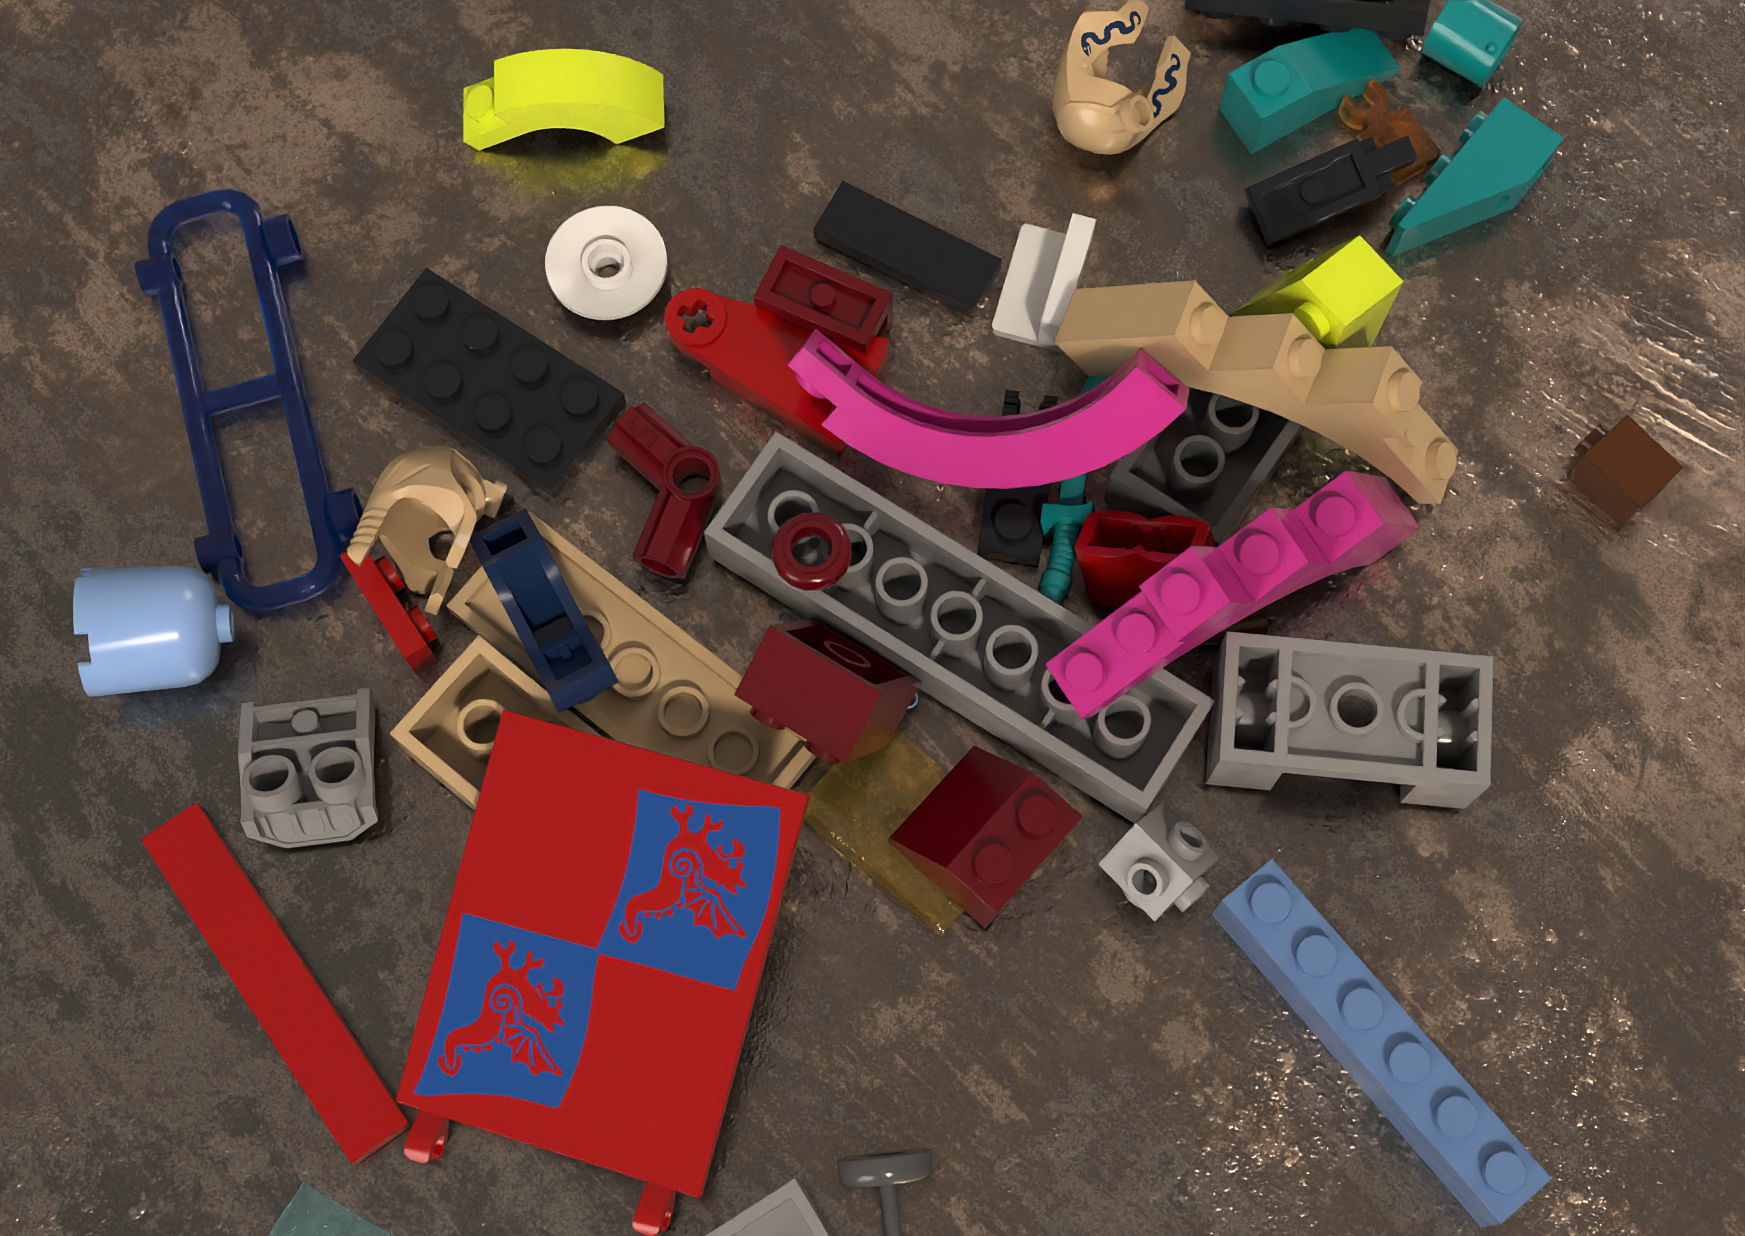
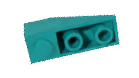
(1485, 178)

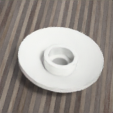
(602, 239)

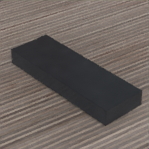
(907, 248)

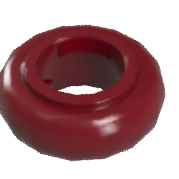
(811, 577)

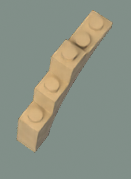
(1272, 362)

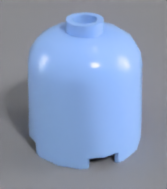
(148, 627)

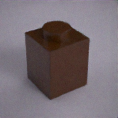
(1622, 469)

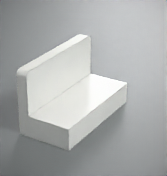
(1042, 281)

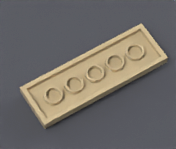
(670, 686)

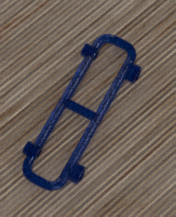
(331, 515)

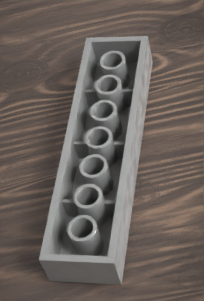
(956, 627)

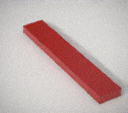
(276, 984)

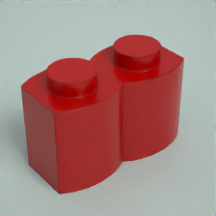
(1125, 549)

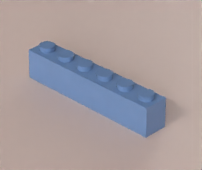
(1380, 1046)

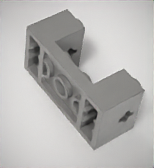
(1282, 716)

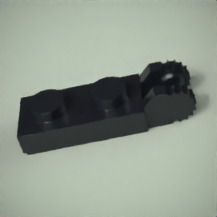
(1012, 516)

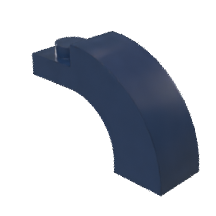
(543, 611)

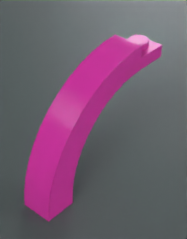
(991, 449)

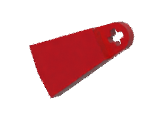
(751, 356)

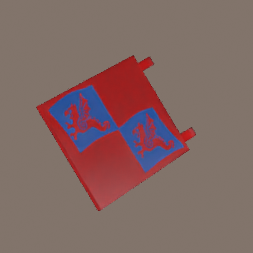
(601, 957)

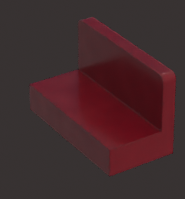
(824, 299)

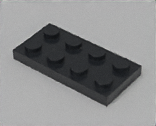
(490, 382)

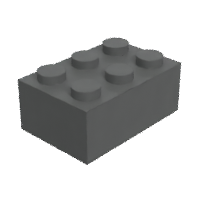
(1204, 463)

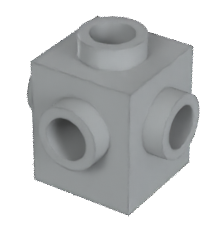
(1161, 862)

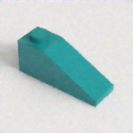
(1301, 83)

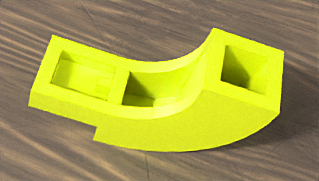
(564, 90)

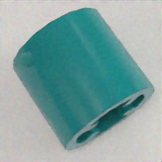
(1472, 38)

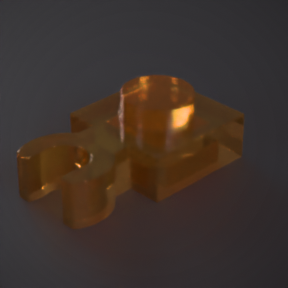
(1389, 127)

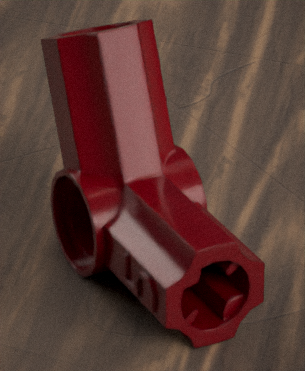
(677, 515)

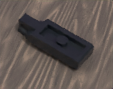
(1326, 186)

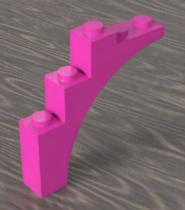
(1214, 587)

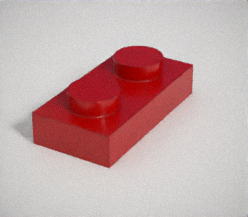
(407, 629)

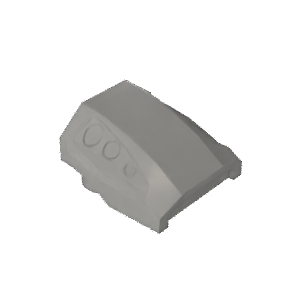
(308, 770)

